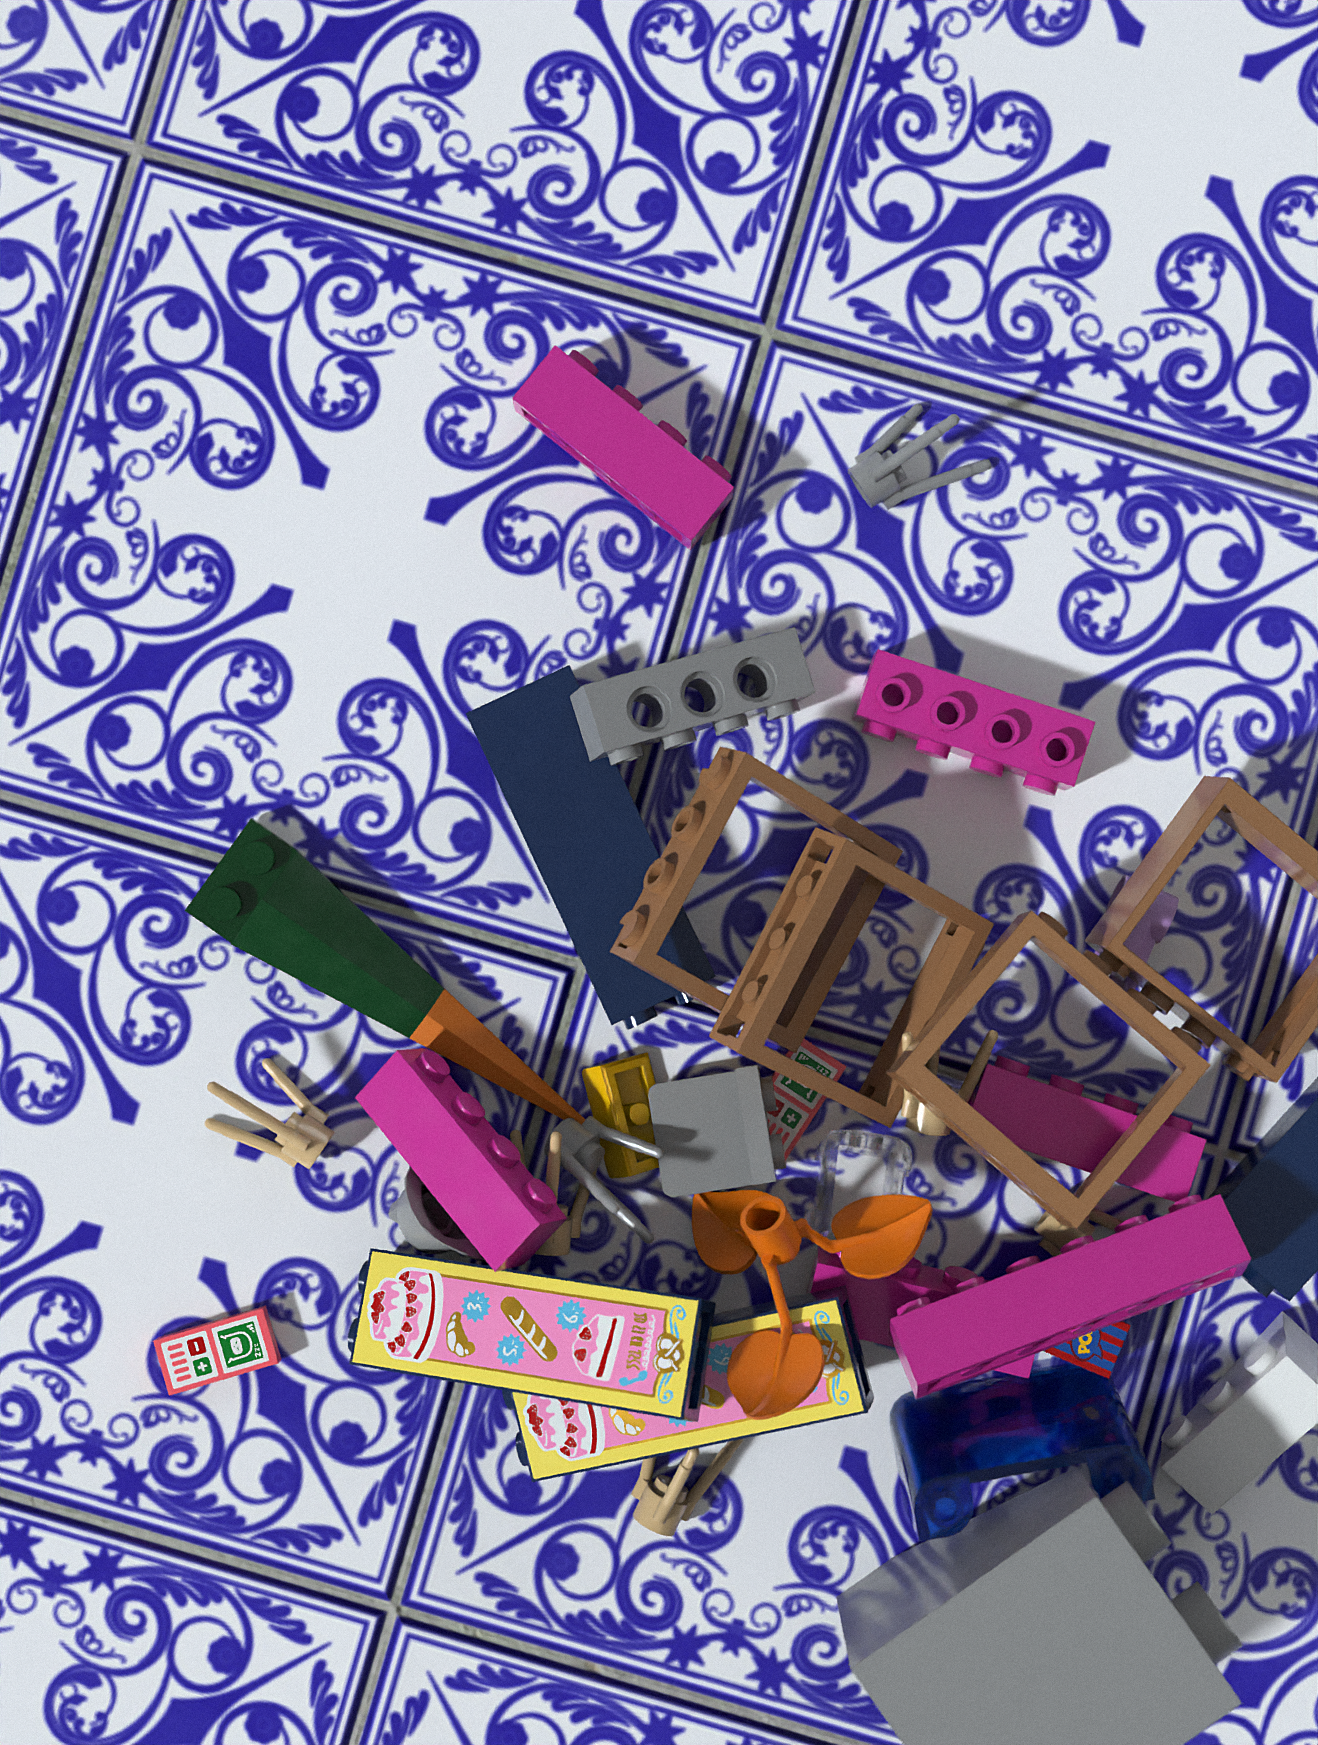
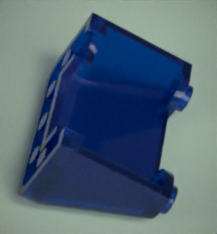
(1006, 1430)

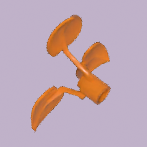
(875, 1237)

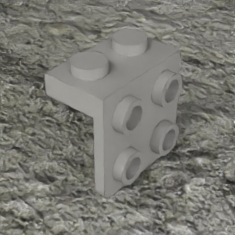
(715, 1132)

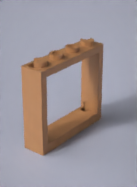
(692, 841)
(789, 942)
(1298, 1013)
(985, 1138)

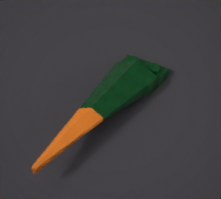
(300, 922)

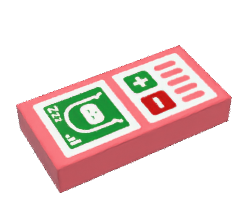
(796, 1102)
(217, 1350)

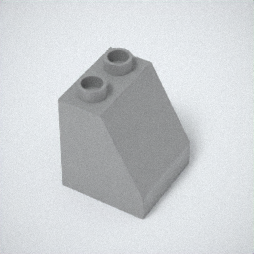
(1040, 1630)

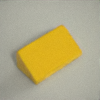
(621, 1102)

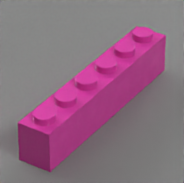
(1068, 1294)

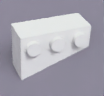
(1246, 1416)

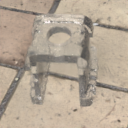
(855, 1142)

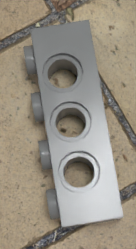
(771, 661)

